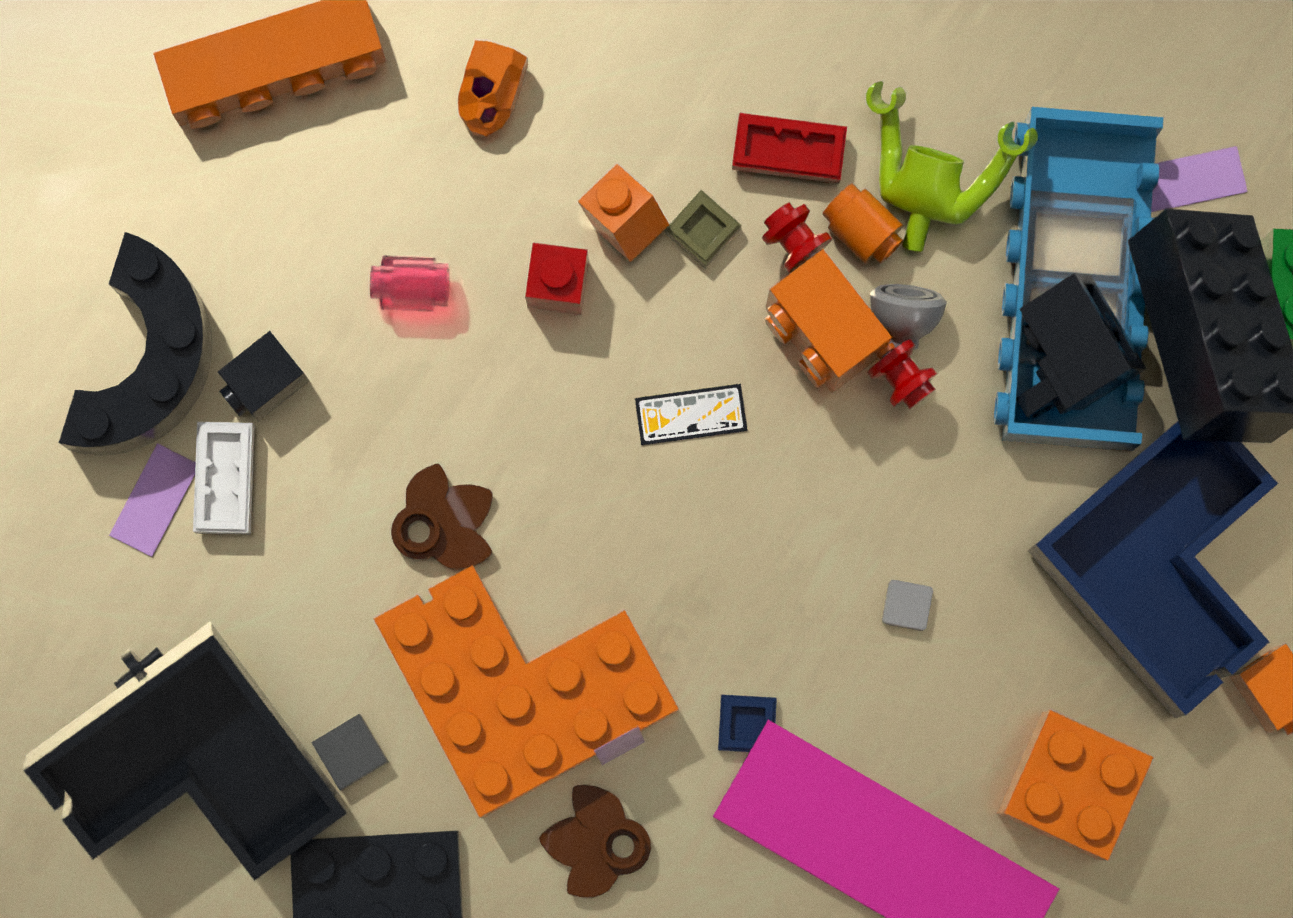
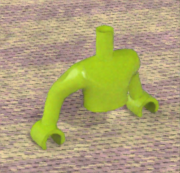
(930, 178)

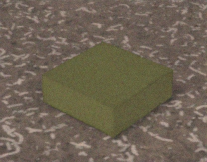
(703, 229)

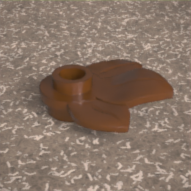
(451, 516)
(588, 838)

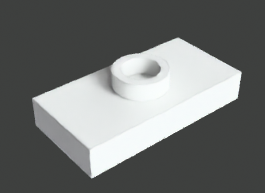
(223, 478)

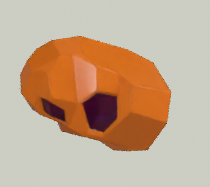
(490, 87)

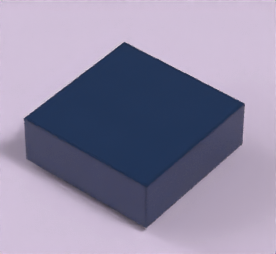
(743, 721)

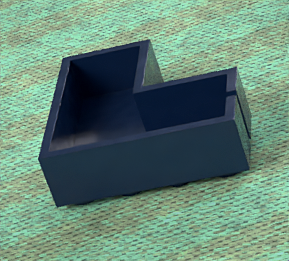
(1135, 568)

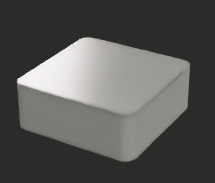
(907, 605)

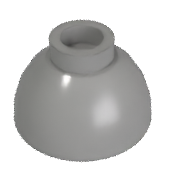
(907, 311)

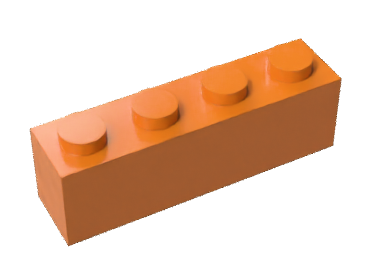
(269, 59)

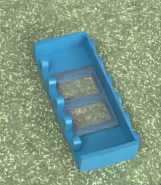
(1078, 205)

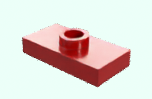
(789, 148)

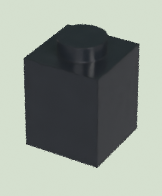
(261, 378)

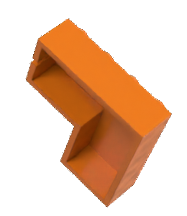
(511, 720)

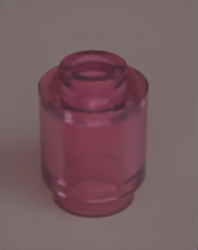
(410, 283)

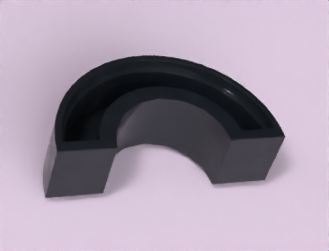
(169, 372)

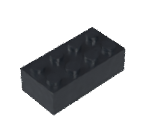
(1216, 325)

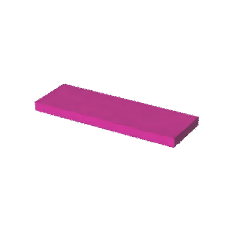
(871, 838)

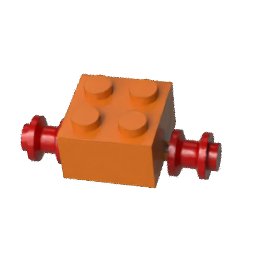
(830, 320)

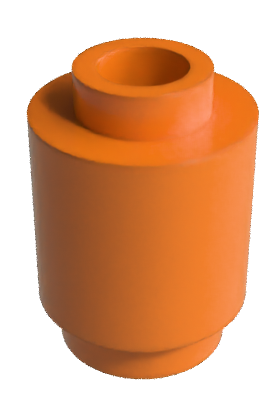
(863, 224)

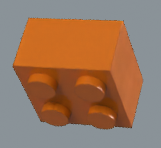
(1075, 785)

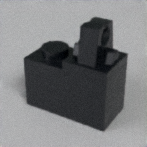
(1082, 344)

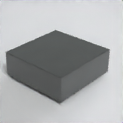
(350, 752)

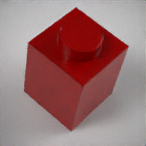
(557, 278)

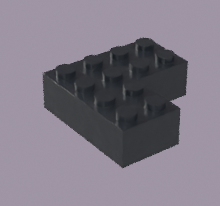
(195, 729)

